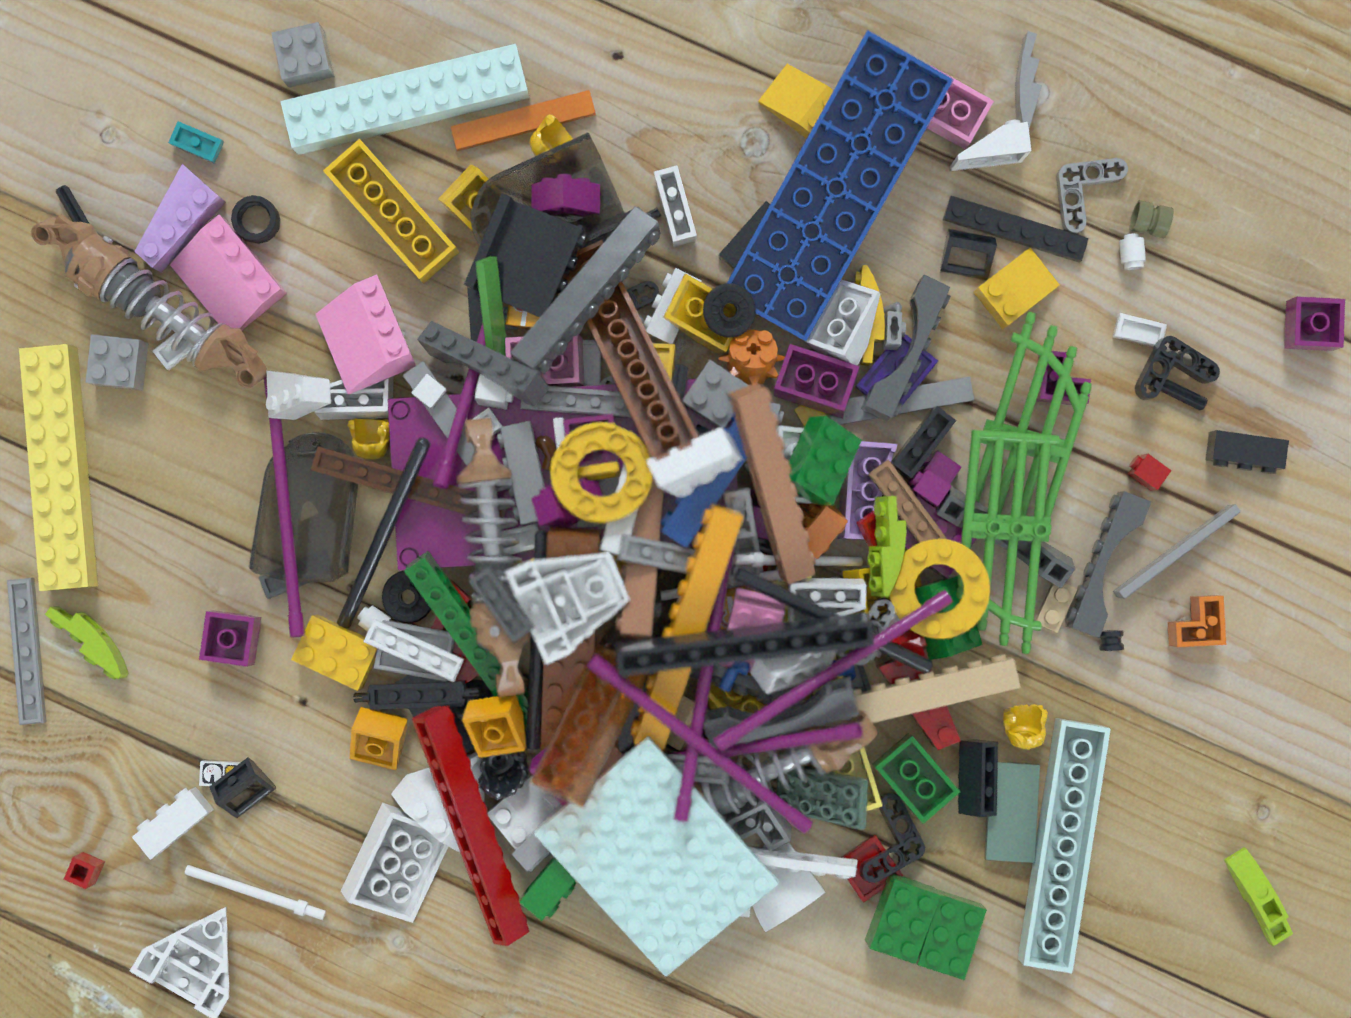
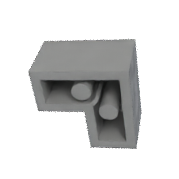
(761, 819)

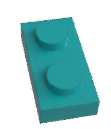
(196, 142)

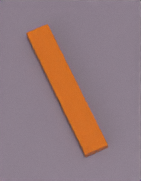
(521, 120)

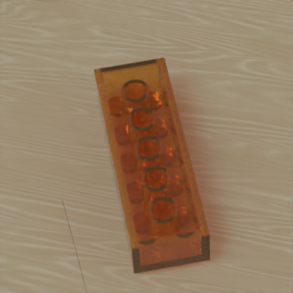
(585, 735)

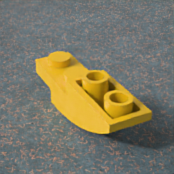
(866, 279)

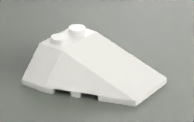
(567, 599)

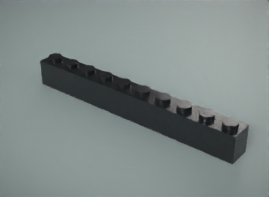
(743, 644)

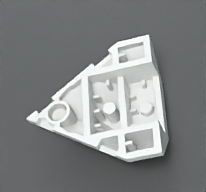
(422, 802)
(192, 963)

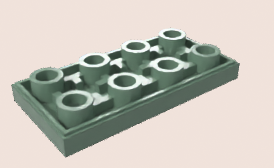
(827, 797)
(1013, 830)

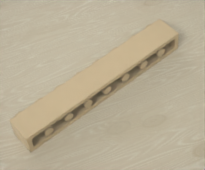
(936, 690)

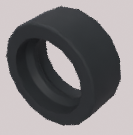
(240, 208)

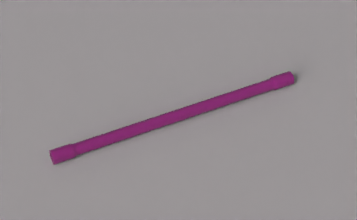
(446, 465)
(295, 616)
(609, 674)
(735, 733)
(840, 733)
(684, 799)

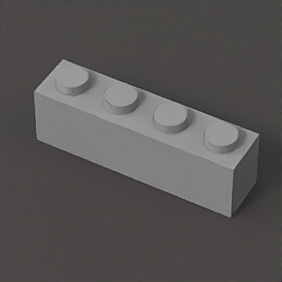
(525, 467)

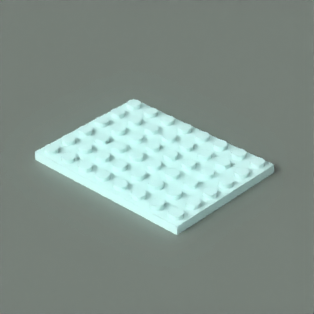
(653, 875)

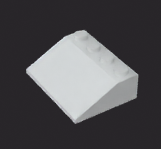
(394, 865)

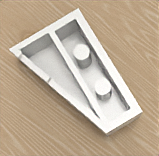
(295, 395)
(362, 404)
(696, 464)
(834, 594)
(791, 670)

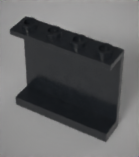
(531, 254)

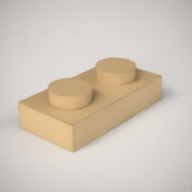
(1055, 606)

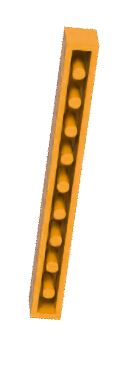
(690, 613)

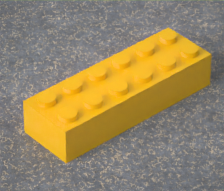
(391, 211)

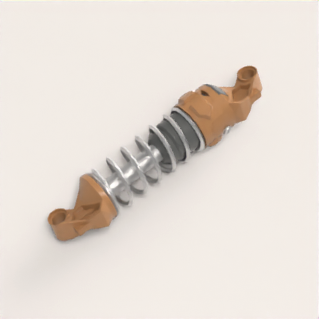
(114, 276)
(485, 474)
(825, 756)

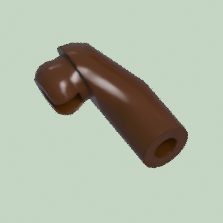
(548, 448)

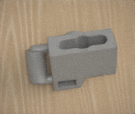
(893, 326)

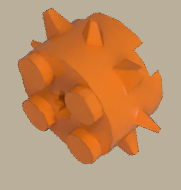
(753, 357)

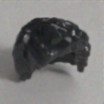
(503, 774)

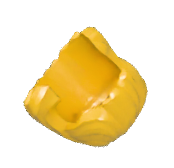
(548, 135)
(369, 437)
(1025, 725)

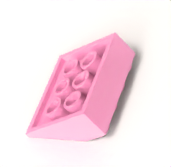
(227, 275)
(364, 336)

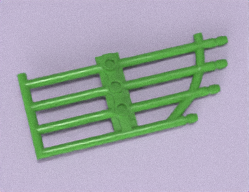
(1058, 453)
(1008, 527)

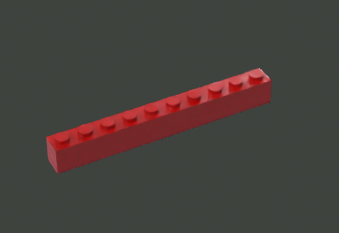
(471, 825)

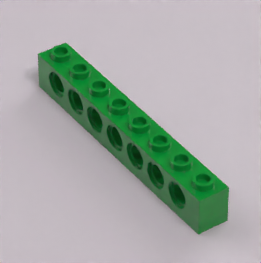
(456, 618)

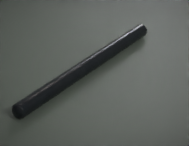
(384, 532)
(815, 611)
(536, 664)

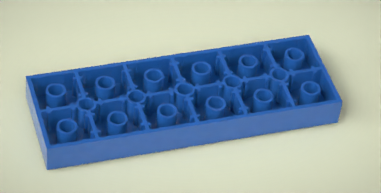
(838, 183)

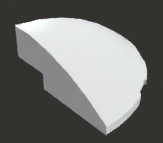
(789, 896)

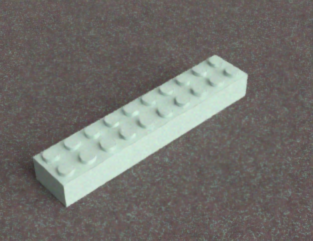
(405, 99)
(1063, 845)

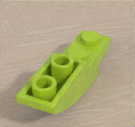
(888, 555)
(97, 644)
(1260, 895)

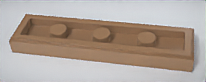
(908, 506)

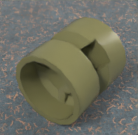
(1156, 220)

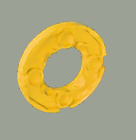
(601, 437)
(975, 582)

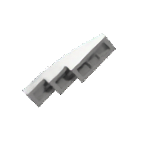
(1025, 90)
(747, 535)

